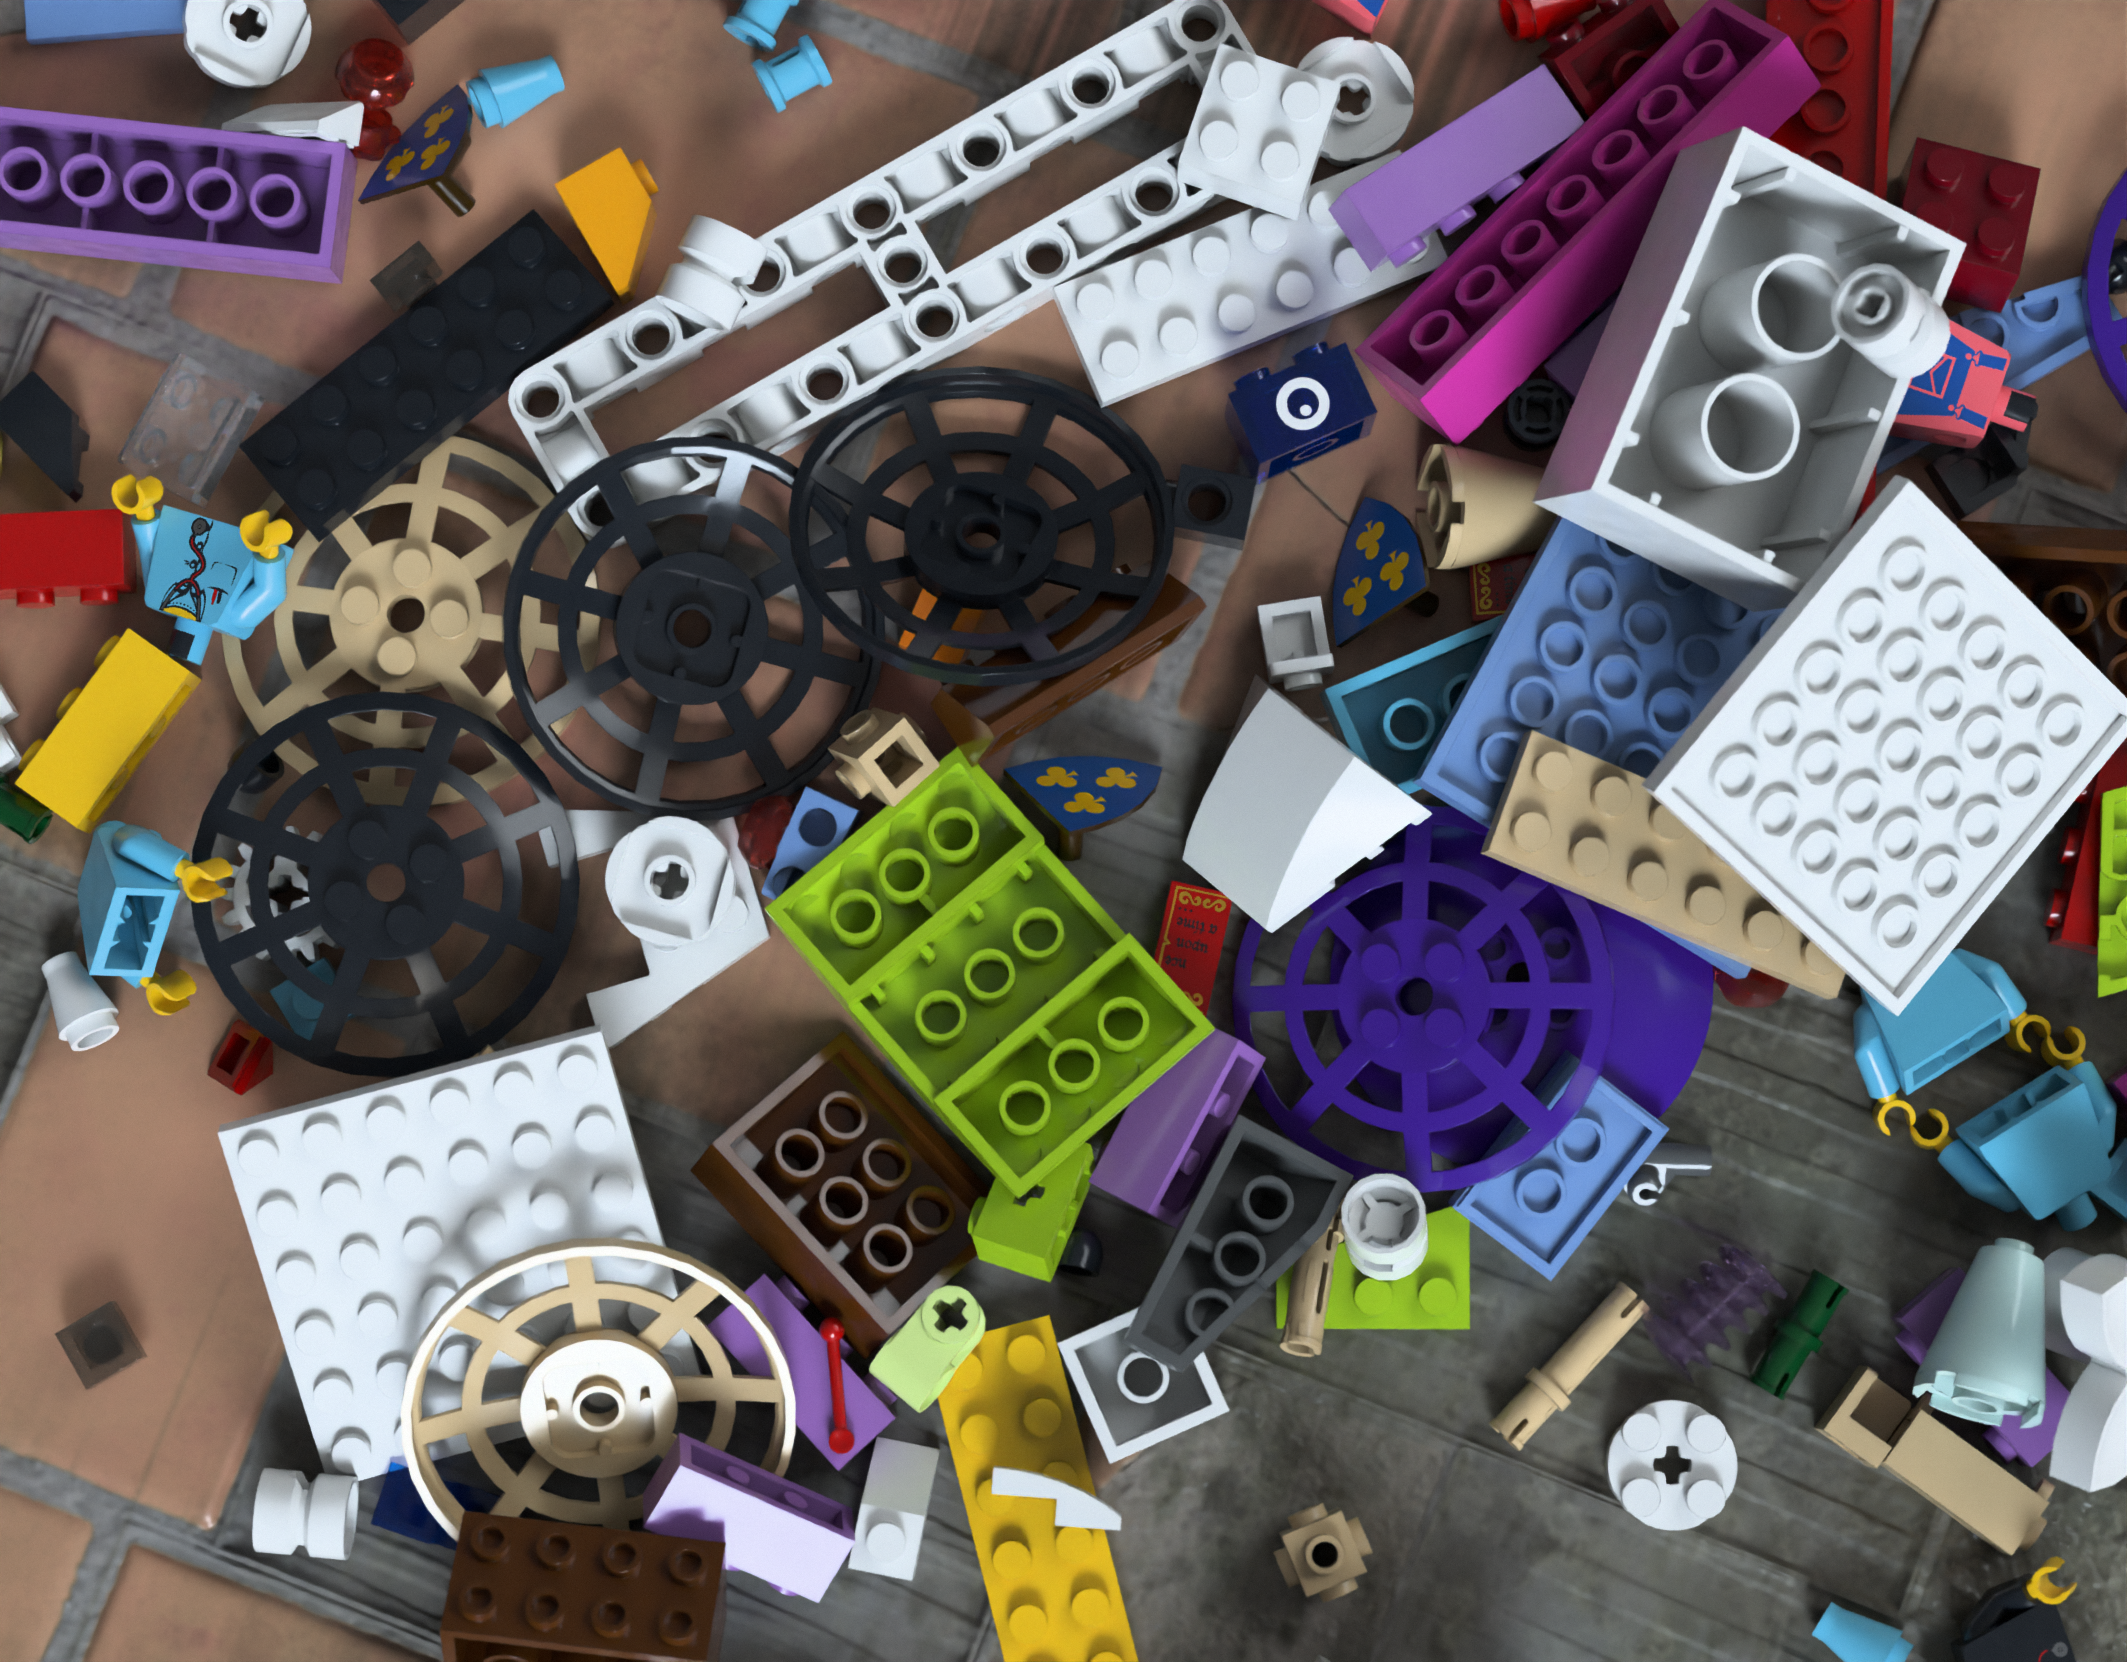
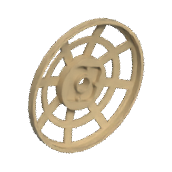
(439, 647)
(580, 1365)

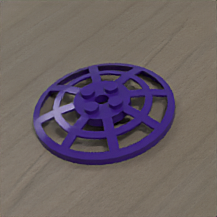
(1445, 1032)

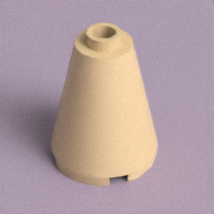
(1478, 507)

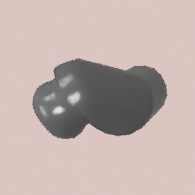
(1663, 1165)

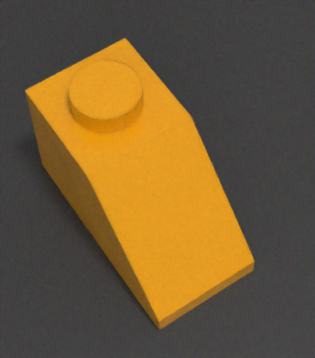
(614, 216)

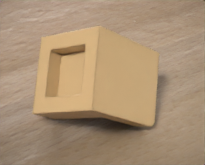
(1864, 1417)

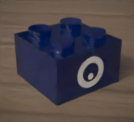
(1299, 411)

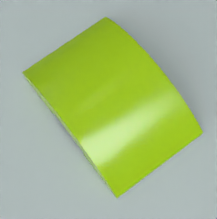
(988, 973)

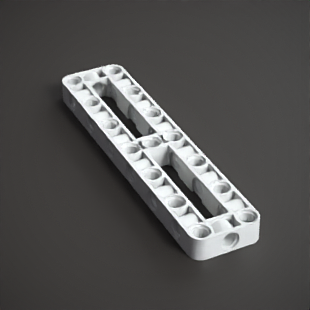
(827, 239)

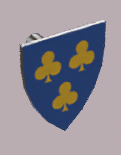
(429, 155)
(1379, 572)
(1084, 793)

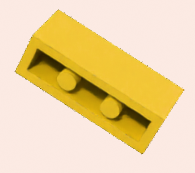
(106, 730)

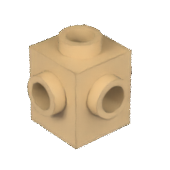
(882, 756)
(1306, 1531)

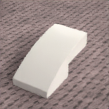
(1074, 1505)

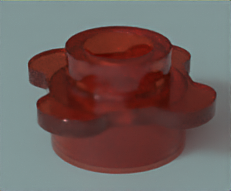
(376, 135)

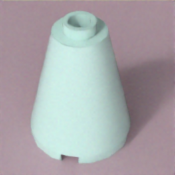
(1992, 1341)

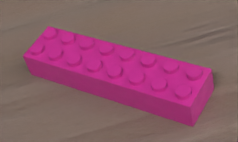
(1578, 221)

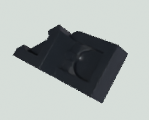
(46, 432)
(1980, 474)

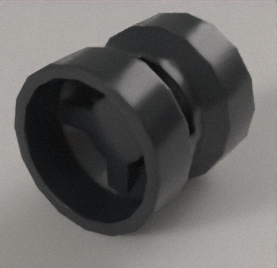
(1528, 424)

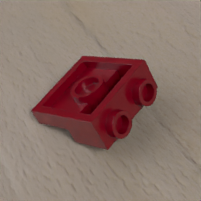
(1606, 50)

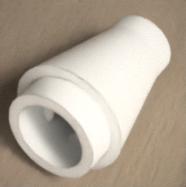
(79, 1004)

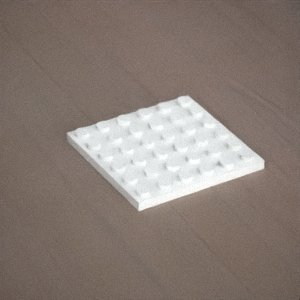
(1893, 746)
(410, 1189)

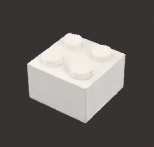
(1258, 131)
(1134, 1396)

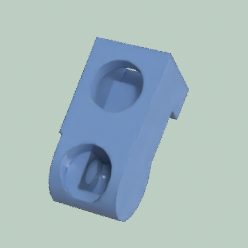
(813, 833)

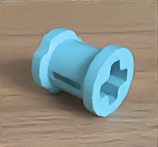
(758, 22)
(792, 73)

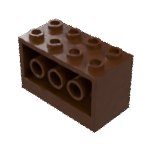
(581, 1594)

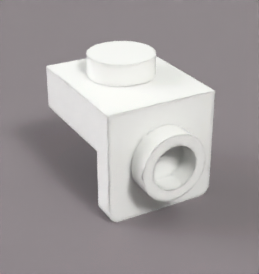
(1295, 643)

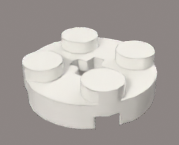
(252, 62)
(1386, 109)
(651, 850)
(1698, 1492)

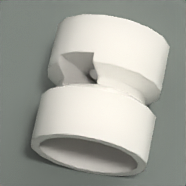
(711, 273)
(1890, 321)
(1385, 1226)
(305, 1513)

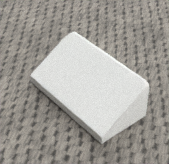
(313, 121)

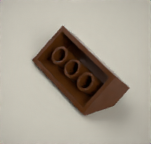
(993, 717)

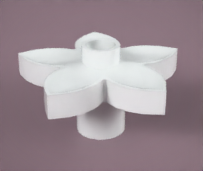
(2089, 1325)

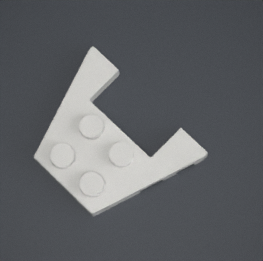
(673, 969)

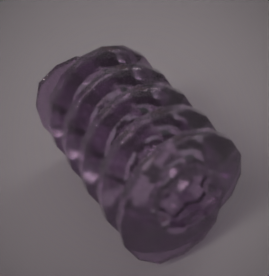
(1711, 1309)

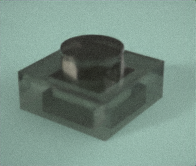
(407, 277)
(101, 1345)

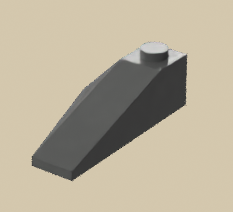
(1240, 1233)

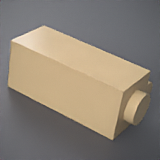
(1966, 1482)

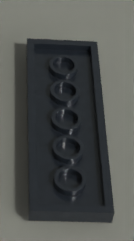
(426, 375)

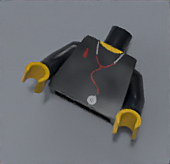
(2017, 1622)

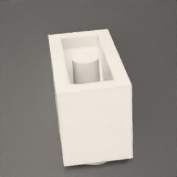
(894, 1508)

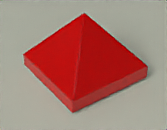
(243, 1059)

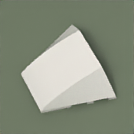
(1289, 811)

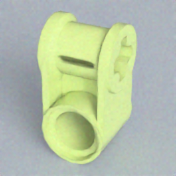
(920, 1356)

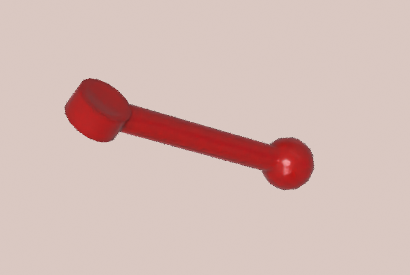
(841, 1439)

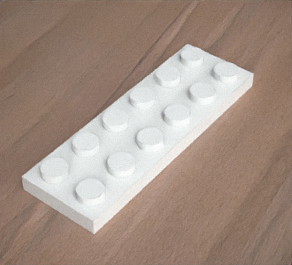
(1224, 291)

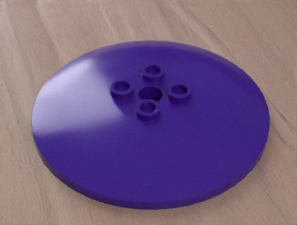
(1659, 988)

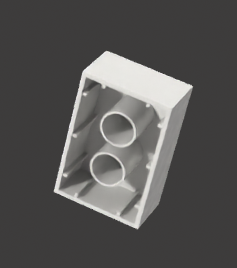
(1721, 401)

